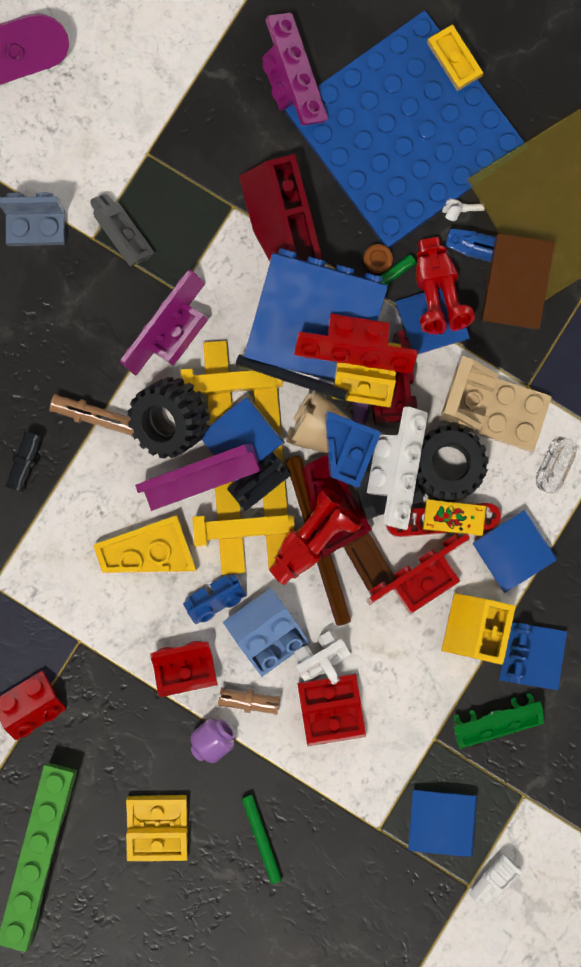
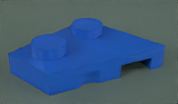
(349, 448)

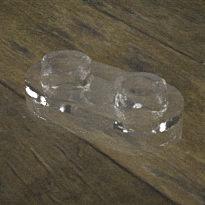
(556, 464)

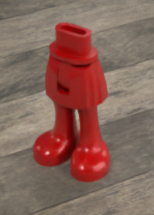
(436, 272)
(299, 551)

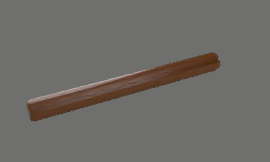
(325, 565)

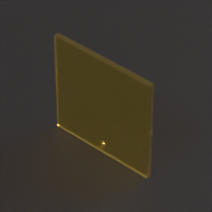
(539, 196)

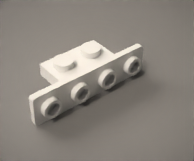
(396, 467)

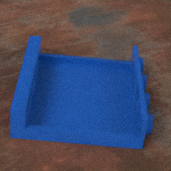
(300, 299)

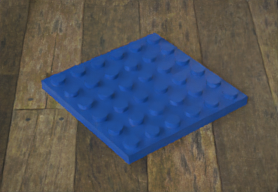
(403, 132)

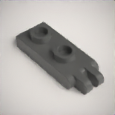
(121, 230)

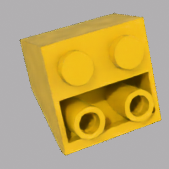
(478, 628)

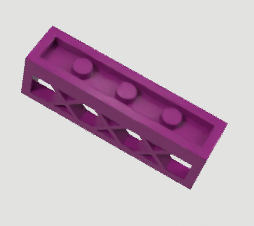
(200, 476)

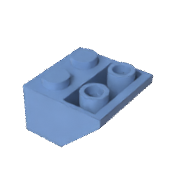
(266, 632)

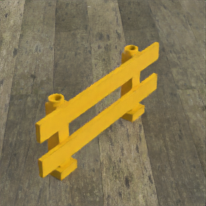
(229, 527)

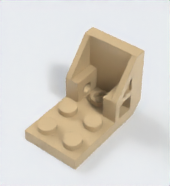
(494, 406)

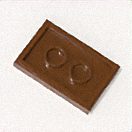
(517, 281)

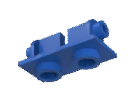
(226, 595)

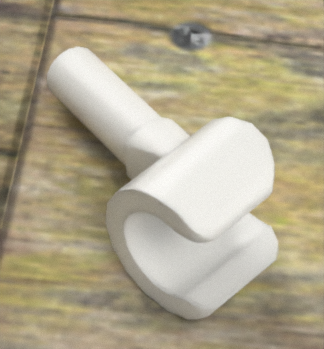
(455, 207)

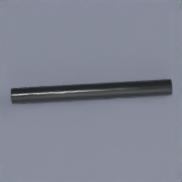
(293, 378)

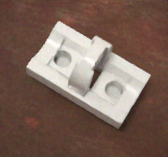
(313, 665)

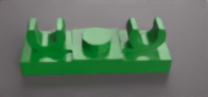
(498, 723)

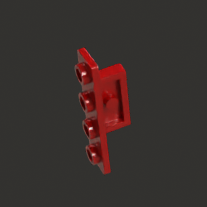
(356, 343)
(424, 582)

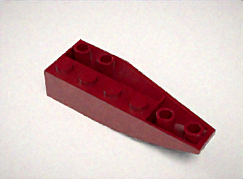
(280, 208)

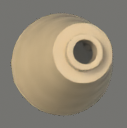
(311, 424)

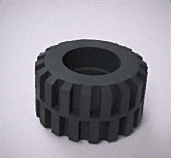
(153, 429)
(473, 453)

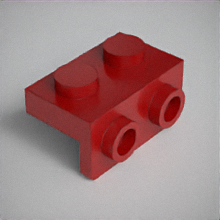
(183, 668)
(29, 706)

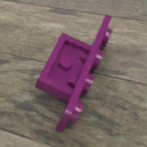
(291, 72)
(170, 328)

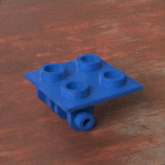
(534, 656)

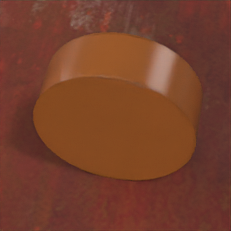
(378, 259)

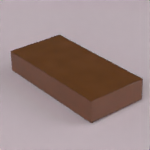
(369, 562)

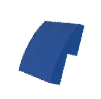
(411, 310)
(243, 426)
(515, 551)
(442, 823)

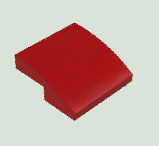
(331, 710)

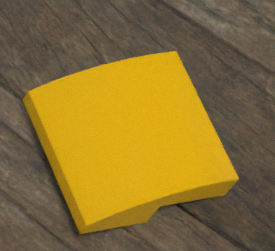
(366, 384)
(157, 828)

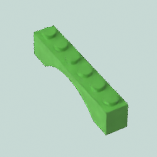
(36, 856)

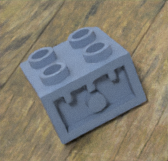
(33, 219)

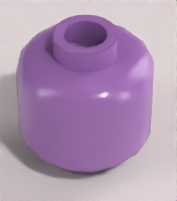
(212, 740)

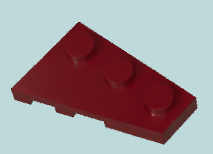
(315, 479)

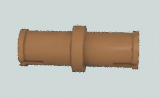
(249, 701)

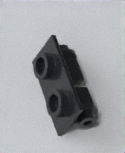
(254, 487)

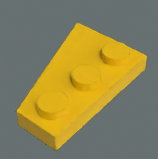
(147, 549)

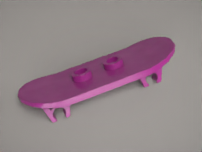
(31, 46)

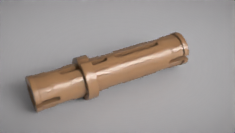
(60, 405)

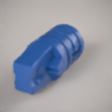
(471, 244)

